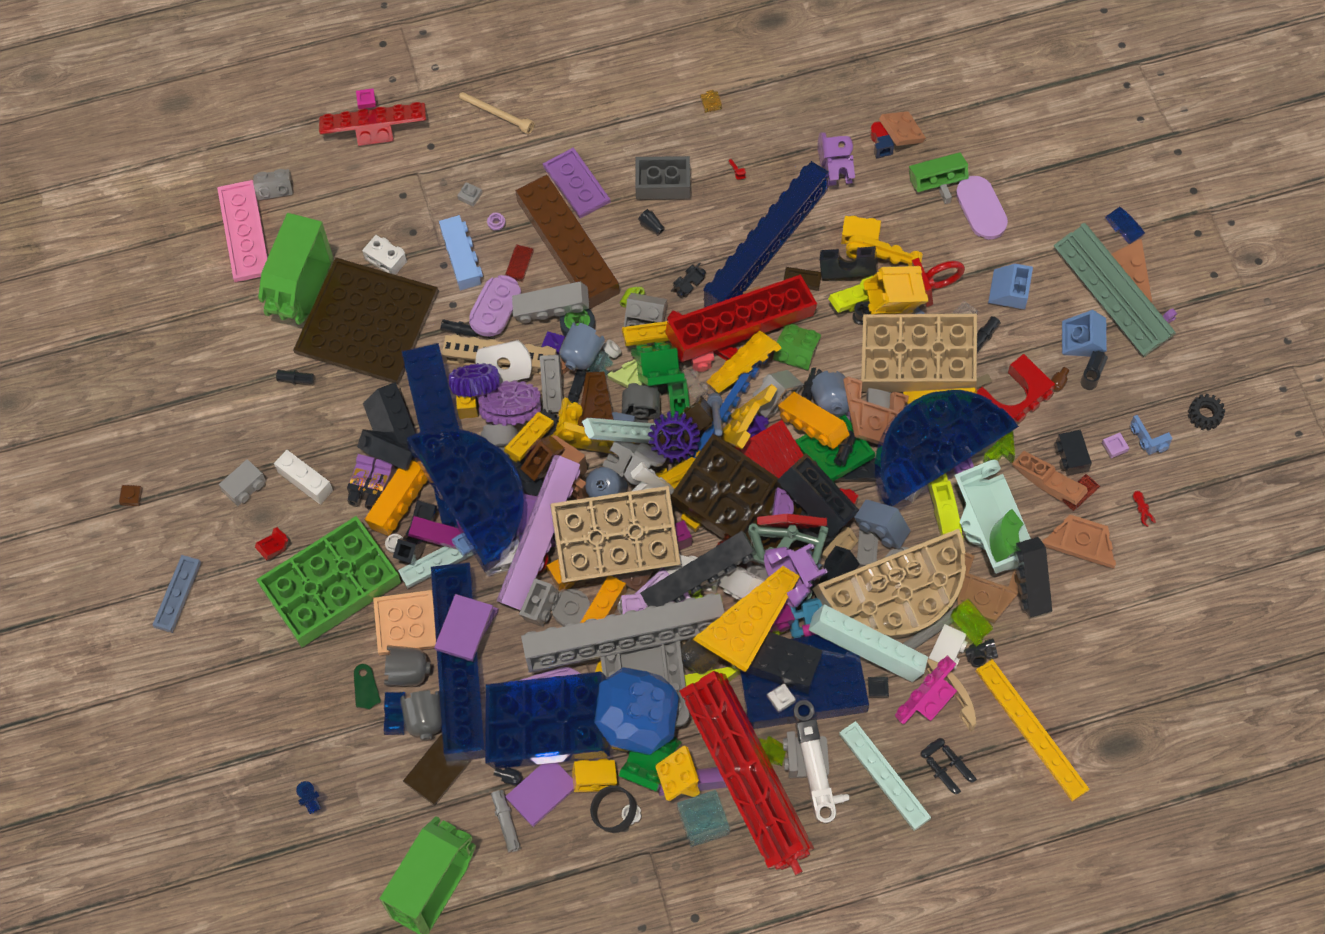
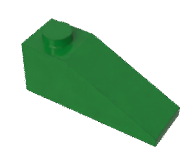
(677, 396)

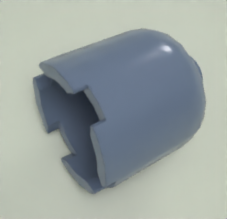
(580, 347)
(830, 393)
(612, 482)

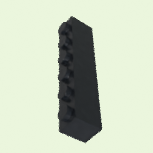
(700, 571)

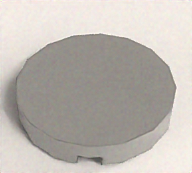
(570, 607)

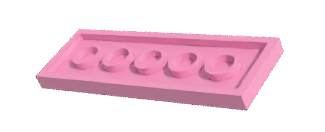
(243, 230)

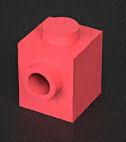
(702, 362)

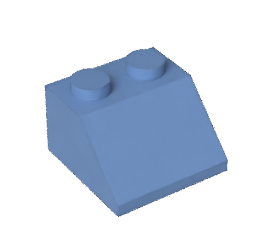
(1084, 334)

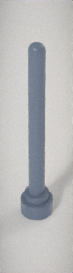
(715, 402)

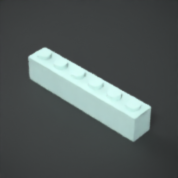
(868, 643)

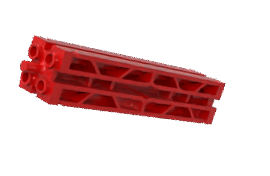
(747, 772)

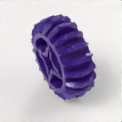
(474, 380)
(680, 442)

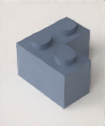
(884, 521)

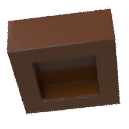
(130, 495)

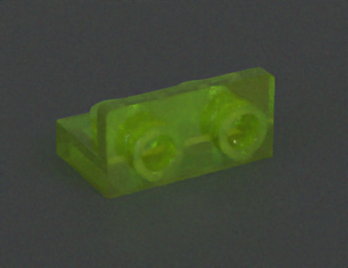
(971, 621)

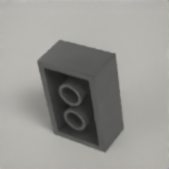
(662, 177)

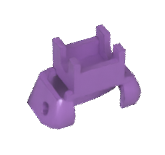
(828, 150)
(798, 562)

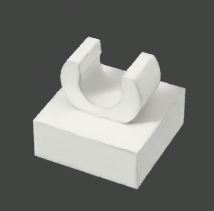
(781, 698)

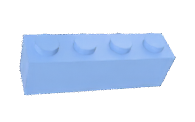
(460, 253)

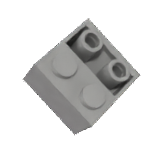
(644, 310)

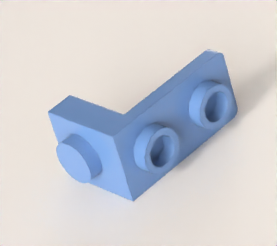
(1150, 445)

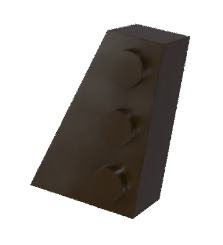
(701, 414)

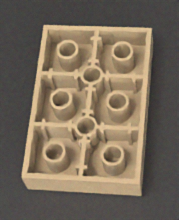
(919, 352)
(615, 534)

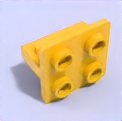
(678, 774)

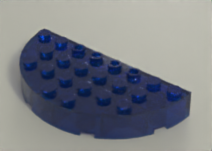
(934, 438)
(475, 487)

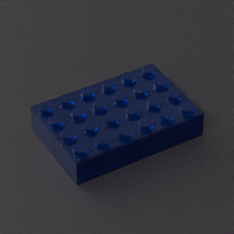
(835, 691)
(543, 721)

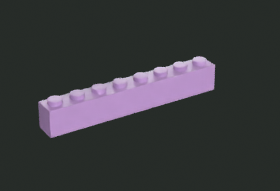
(538, 532)

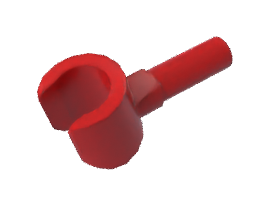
(739, 173)

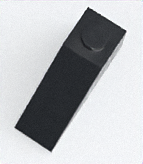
(384, 448)

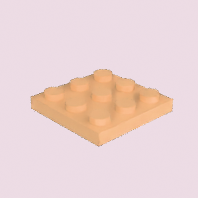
(405, 621)

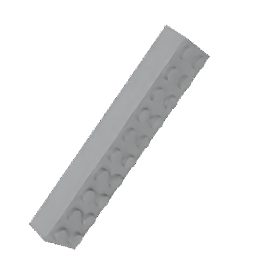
(620, 632)

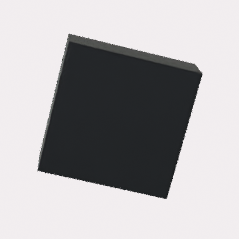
(878, 687)

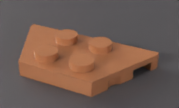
(1133, 262)
(1083, 540)

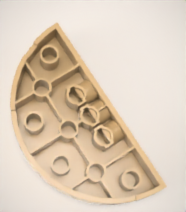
(903, 589)

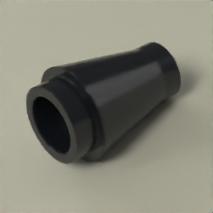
(651, 222)

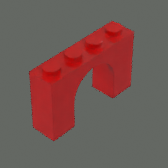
(1032, 380)

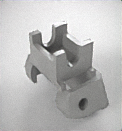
(639, 454)

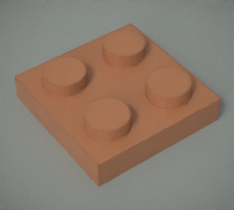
(902, 128)

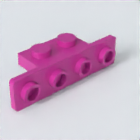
(931, 694)

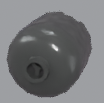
(405, 666)
(422, 714)

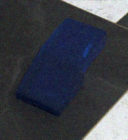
(1124, 222)
(393, 718)

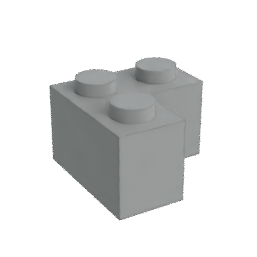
(786, 385)

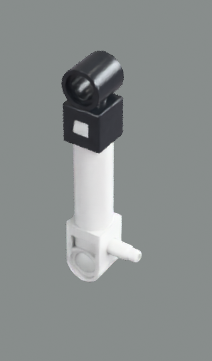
(808, 738)

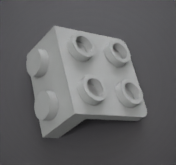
(794, 762)

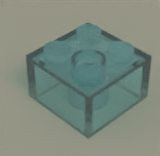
(703, 818)

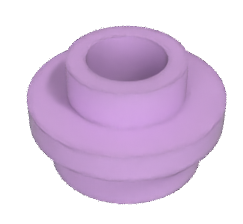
(493, 218)

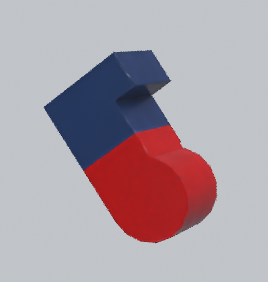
(883, 142)

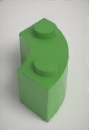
(1005, 536)

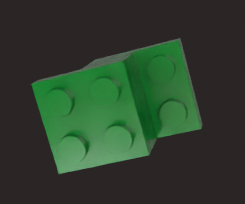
(657, 363)
(642, 767)

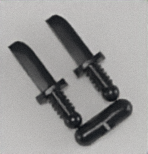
(957, 761)

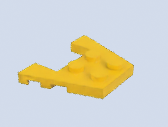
(735, 431)

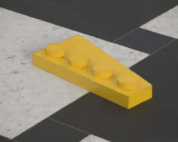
(754, 350)

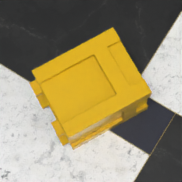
(896, 290)

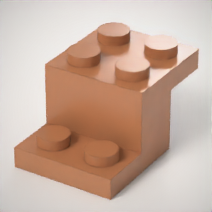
(573, 454)

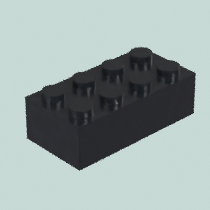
(786, 662)

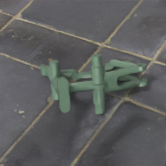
(789, 536)

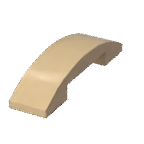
(966, 714)

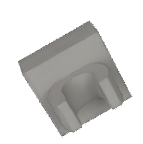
(469, 194)

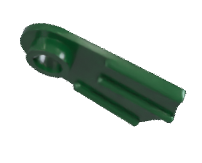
(365, 688)

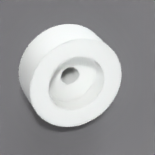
(612, 349)

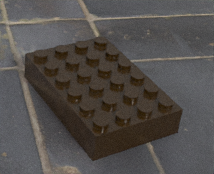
(728, 492)

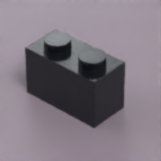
(1073, 452)

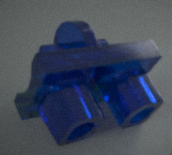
(309, 798)

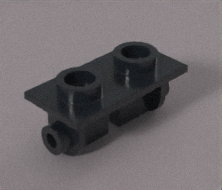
(693, 275)

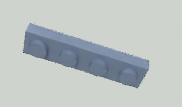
(176, 593)

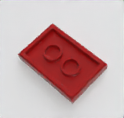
(786, 520)

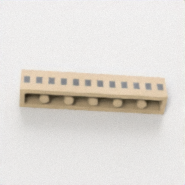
(463, 351)

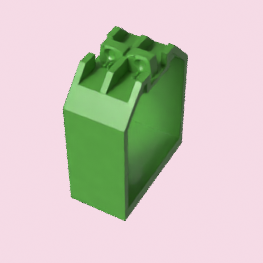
(295, 268)
(428, 876)

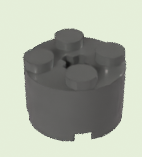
(641, 402)

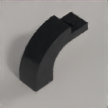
(411, 548)

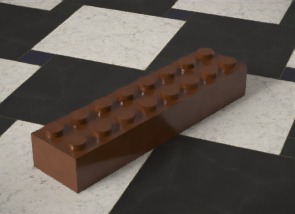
(567, 239)

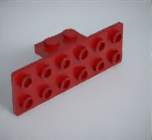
(372, 125)

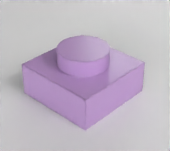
(1115, 445)

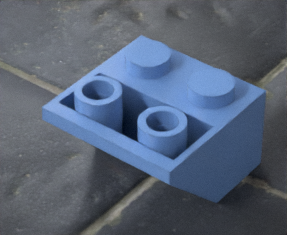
(1011, 286)

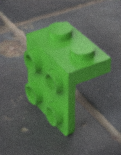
(797, 346)

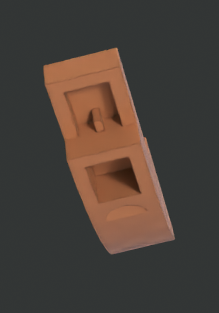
(1049, 480)

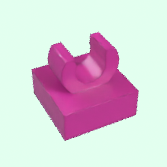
(366, 98)

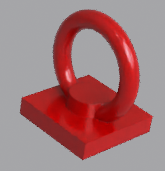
(928, 281)

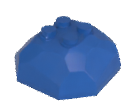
(636, 710)

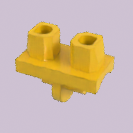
(569, 412)

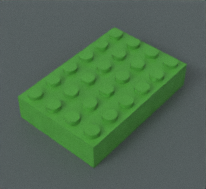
(328, 581)

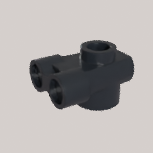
(979, 654)

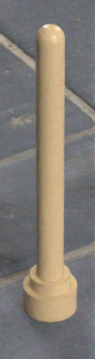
(525, 125)

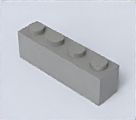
(550, 302)

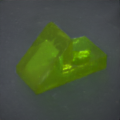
(1003, 447)
(773, 750)

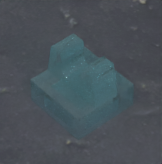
(599, 362)

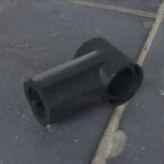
(1093, 369)

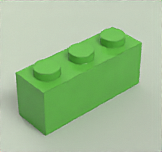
(938, 172)

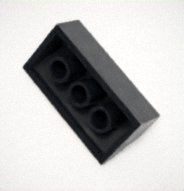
(388, 414)
(818, 494)

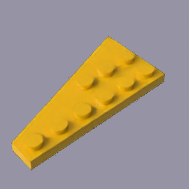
(745, 625)

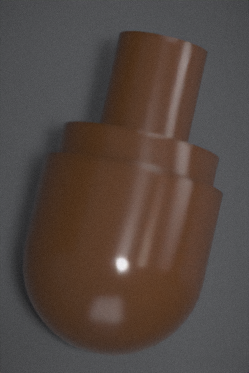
(1060, 379)

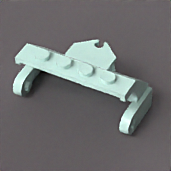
(985, 505)

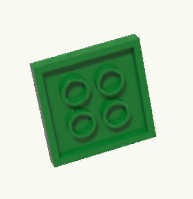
(825, 455)

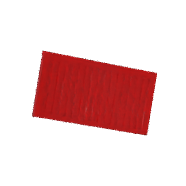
(773, 449)

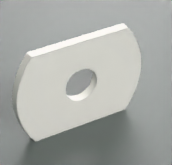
(515, 352)

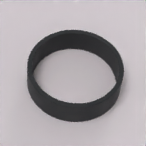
(598, 798)

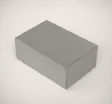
(945, 194)

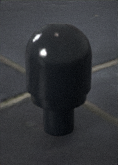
(509, 775)

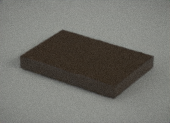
(434, 775)

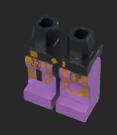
(369, 480)

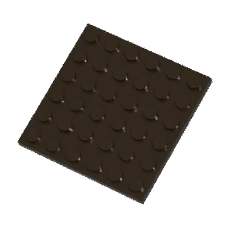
(366, 320)

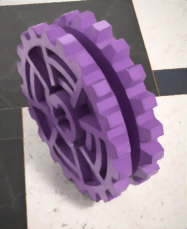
(510, 403)

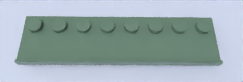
(1114, 289)

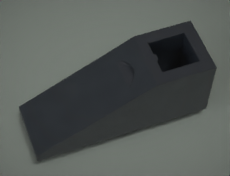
(838, 563)

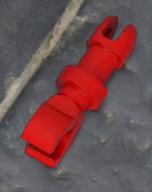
(1143, 508)

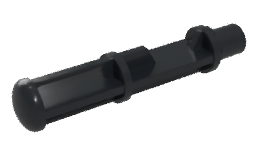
(577, 384)

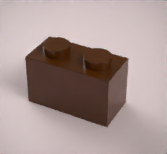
(540, 458)

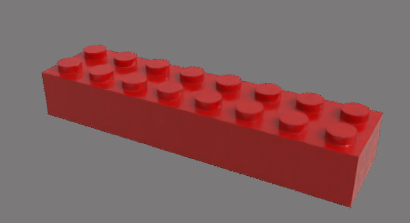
(740, 318)

